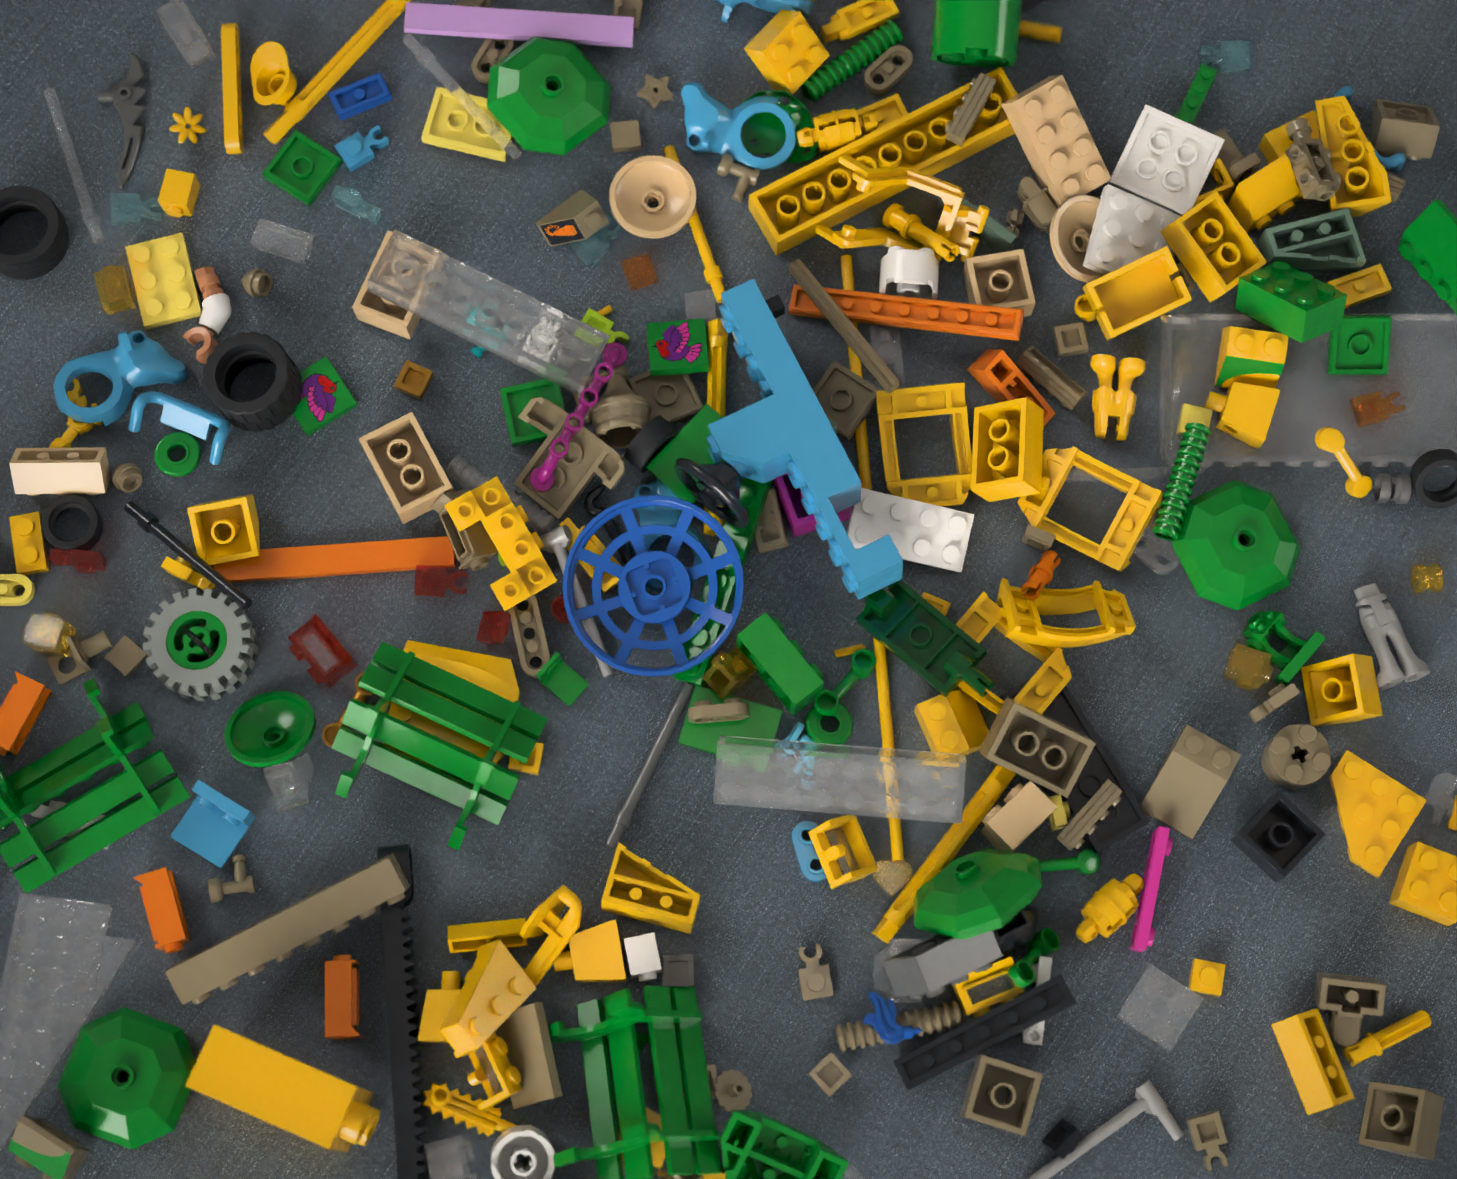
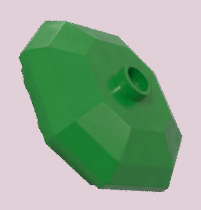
(546, 118)
(1215, 559)
(977, 893)
(153, 1096)

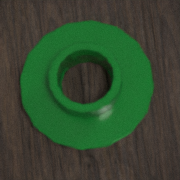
(171, 442)
(840, 736)

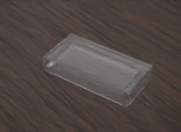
(282, 241)

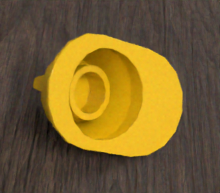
(271, 75)

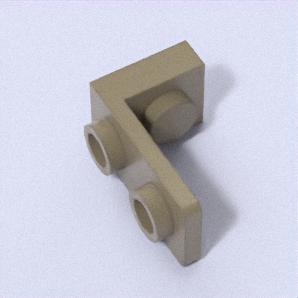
(1236, 164)

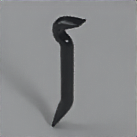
(611, 527)

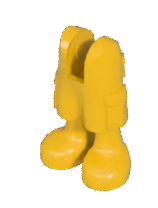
(1113, 403)

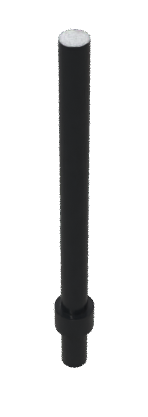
(150, 524)

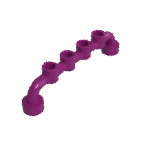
(613, 357)

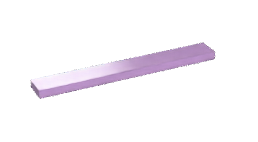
(518, 24)

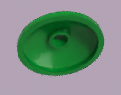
(270, 728)

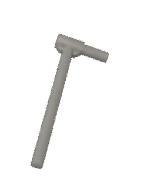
(556, 542)
(1147, 1100)

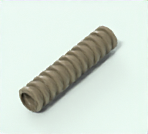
(927, 1019)

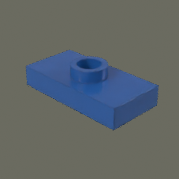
(360, 96)

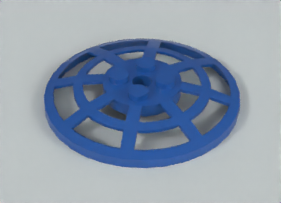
(641, 570)

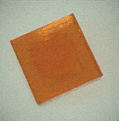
(639, 271)

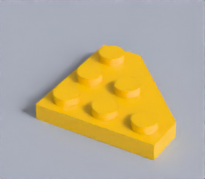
(1372, 811)

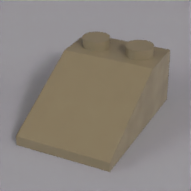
(1189, 781)

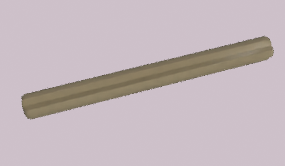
(843, 326)

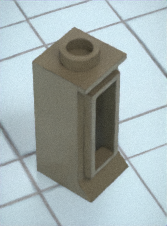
(473, 544)

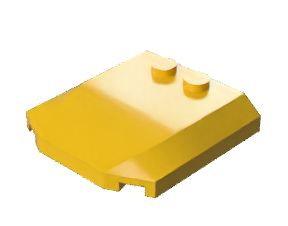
(483, 670)

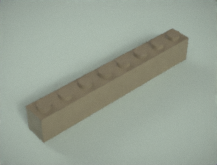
(287, 929)

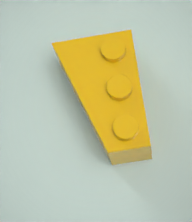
(647, 894)
(487, 998)

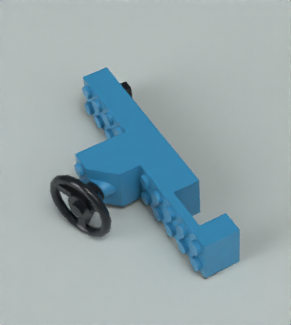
(782, 436)

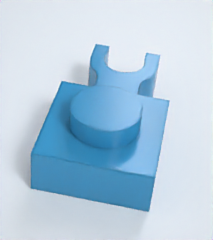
(358, 150)

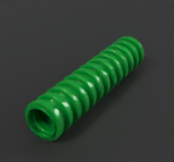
(852, 60)
(1181, 481)

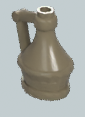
(618, 412)

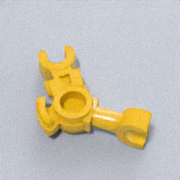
(74, 427)

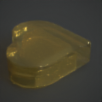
(892, 876)

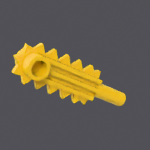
(464, 1109)

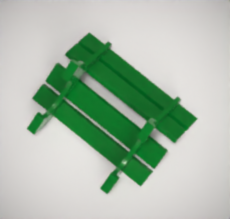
(431, 749)
(77, 762)
(634, 1129)

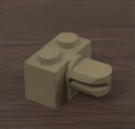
(1348, 1000)

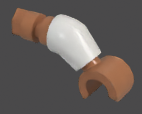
(214, 313)

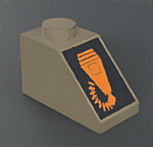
(572, 220)

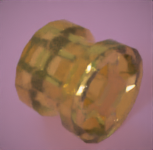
(1426, 578)

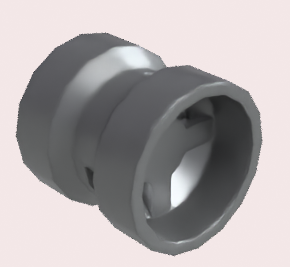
(1392, 488)

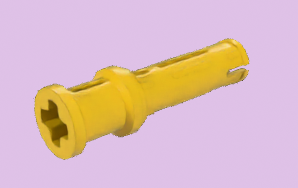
(911, 227)

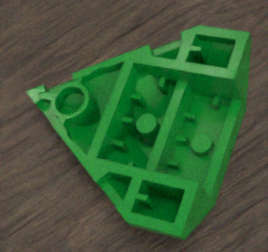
(769, 1149)

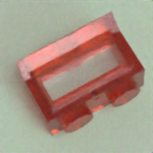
(322, 652)

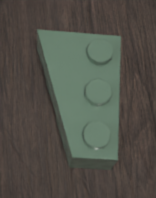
(1315, 243)

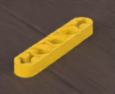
(232, 88)

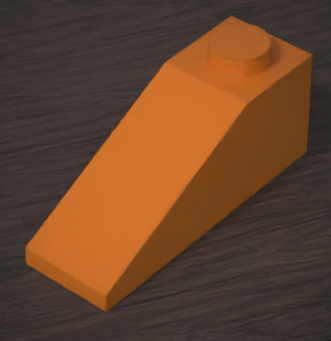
(1005, 381)

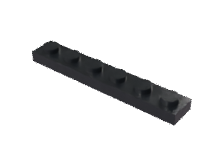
(984, 1032)

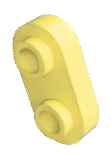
(9, 584)

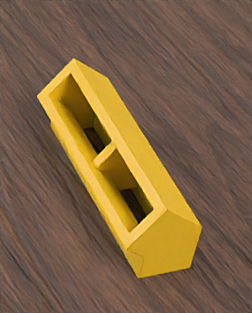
(473, 935)

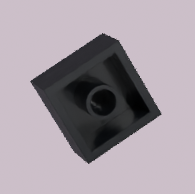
(1278, 837)

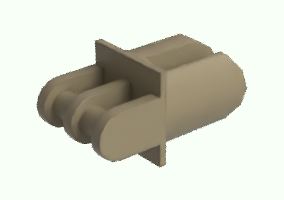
(1036, 204)

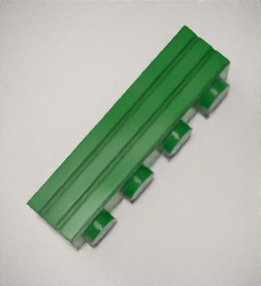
(1196, 94)

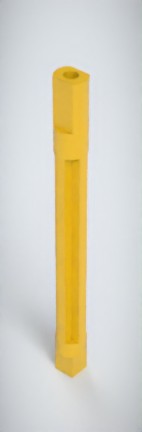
(335, 68)
(716, 382)
(944, 851)

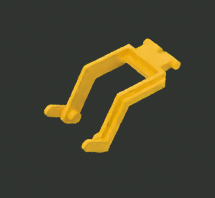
(953, 225)

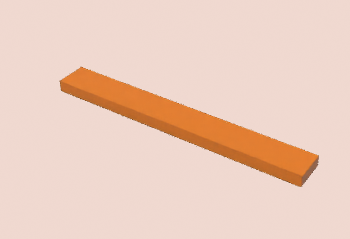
(916, 313)
(340, 559)

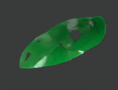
(771, 132)

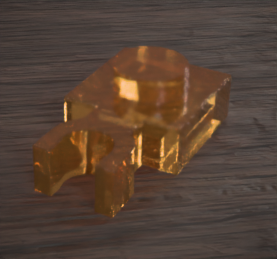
(1373, 409)

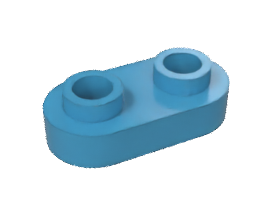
(806, 852)

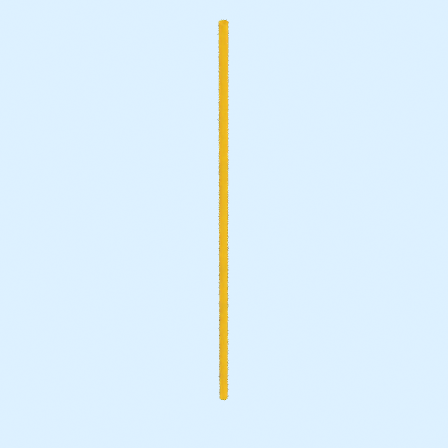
(879, 649)

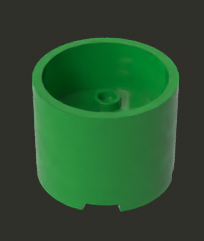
(976, 33)

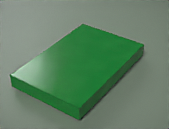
(688, 444)
(704, 736)

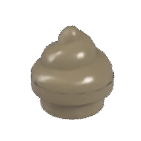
(257, 282)
(127, 477)

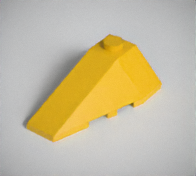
(1362, 176)

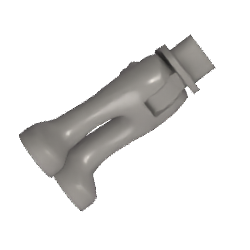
(1379, 622)

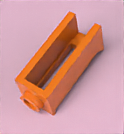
(21, 712)
(164, 910)
(342, 998)

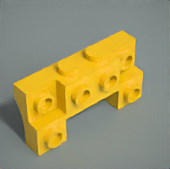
(511, 538)

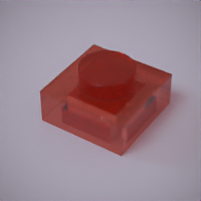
(493, 627)

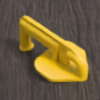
(560, 931)

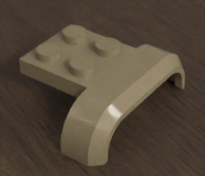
(572, 474)

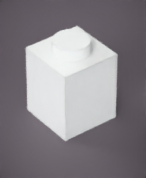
(643, 957)

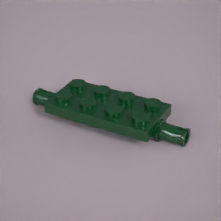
(924, 639)

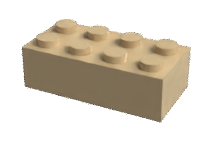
(1056, 140)

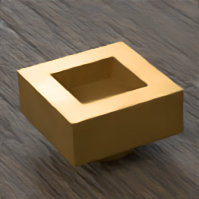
(413, 379)

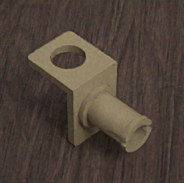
(80, 653)

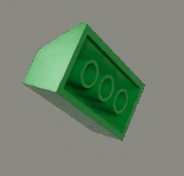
(1432, 250)

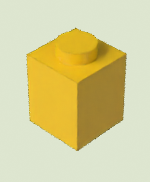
(179, 193)

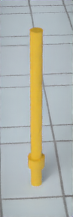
(712, 271)

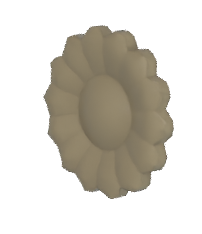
(732, 1090)

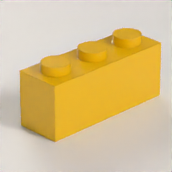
(1312, 1061)

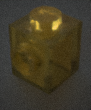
(114, 289)
(48, 634)
(1248, 667)
(729, 672)

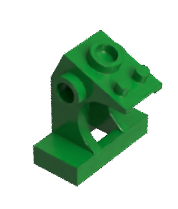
(1293, 656)

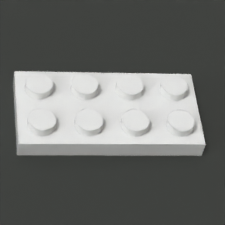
(918, 529)

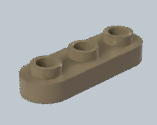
(529, 648)

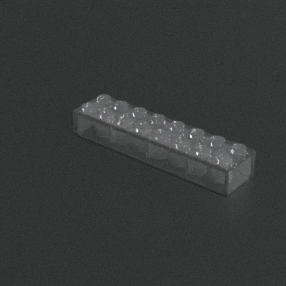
(487, 312)
(840, 779)

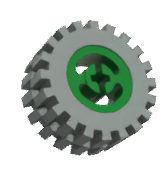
(177, 667)

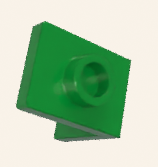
(562, 680)

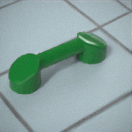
(861, 667)
(1086, 863)
(1022, 971)

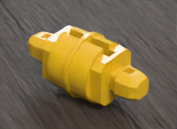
(836, 129)
(1109, 908)

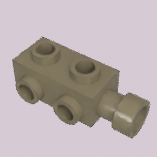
(1311, 162)

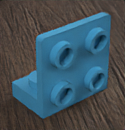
(213, 825)

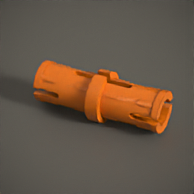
(1040, 574)

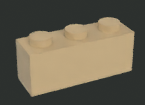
(60, 471)

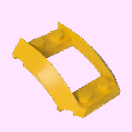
(921, 402)
(1128, 523)
(1027, 626)
(1046, 681)

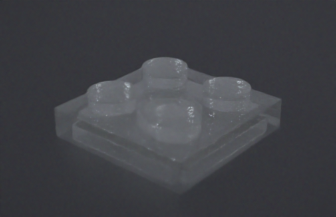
(1159, 1007)

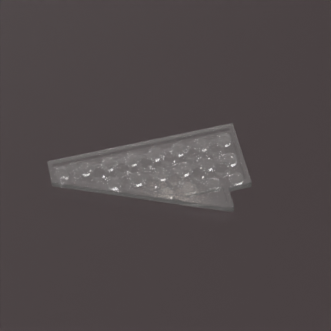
(49, 989)

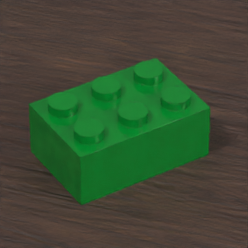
(1290, 301)
(780, 663)

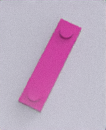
(1160, 846)

